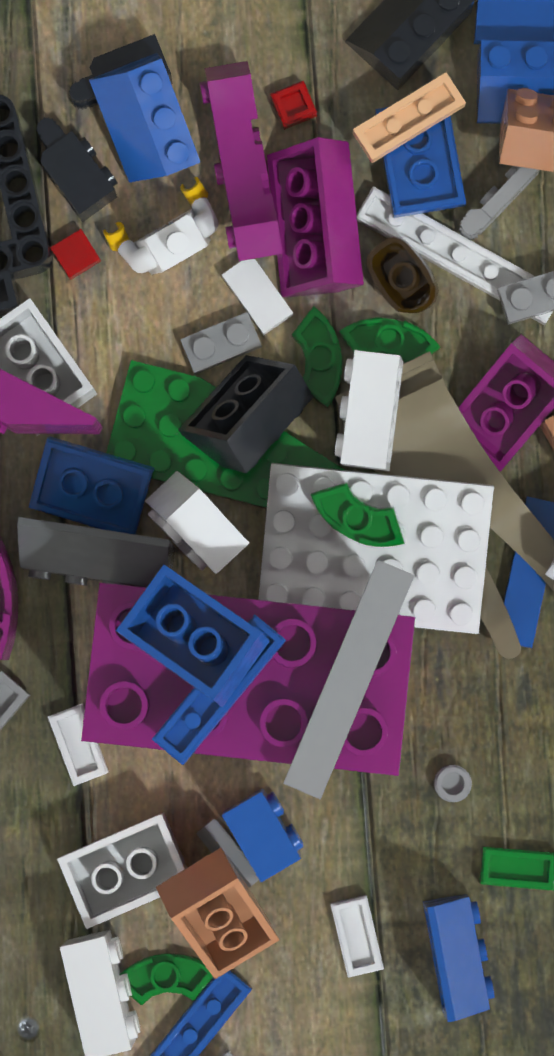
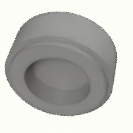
(452, 783)

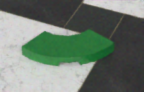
(389, 337)
(321, 354)
(356, 519)
(165, 974)

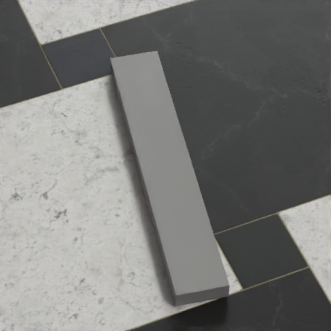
(348, 679)

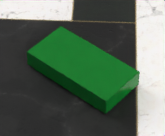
(517, 868)

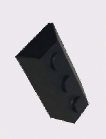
(405, 34)
(247, 412)

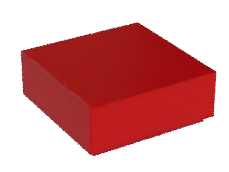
(293, 105)
(75, 254)

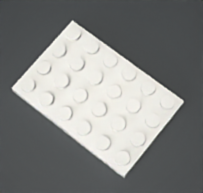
(443, 547)

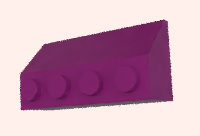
(315, 218)

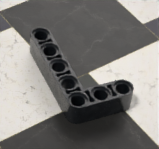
(20, 202)

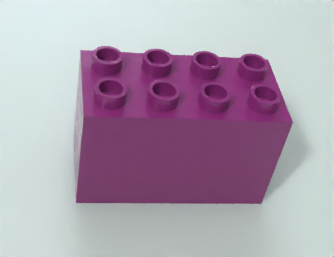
(136, 695)

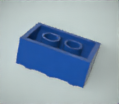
(511, 66)
(145, 119)
(458, 956)

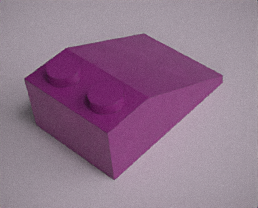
(511, 400)
(34, 411)

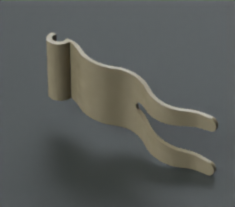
(439, 444)

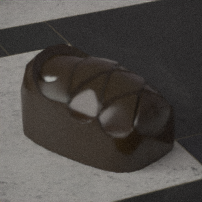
(402, 276)

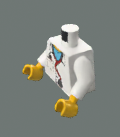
(171, 241)

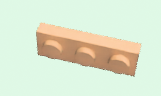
(409, 117)

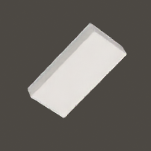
(257, 295)
(81, 758)
(357, 936)

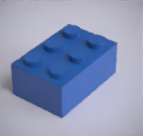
(193, 635)
(263, 835)

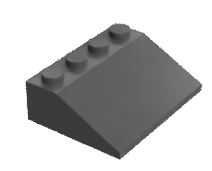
(90, 553)

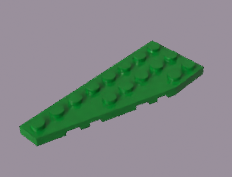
(147, 432)

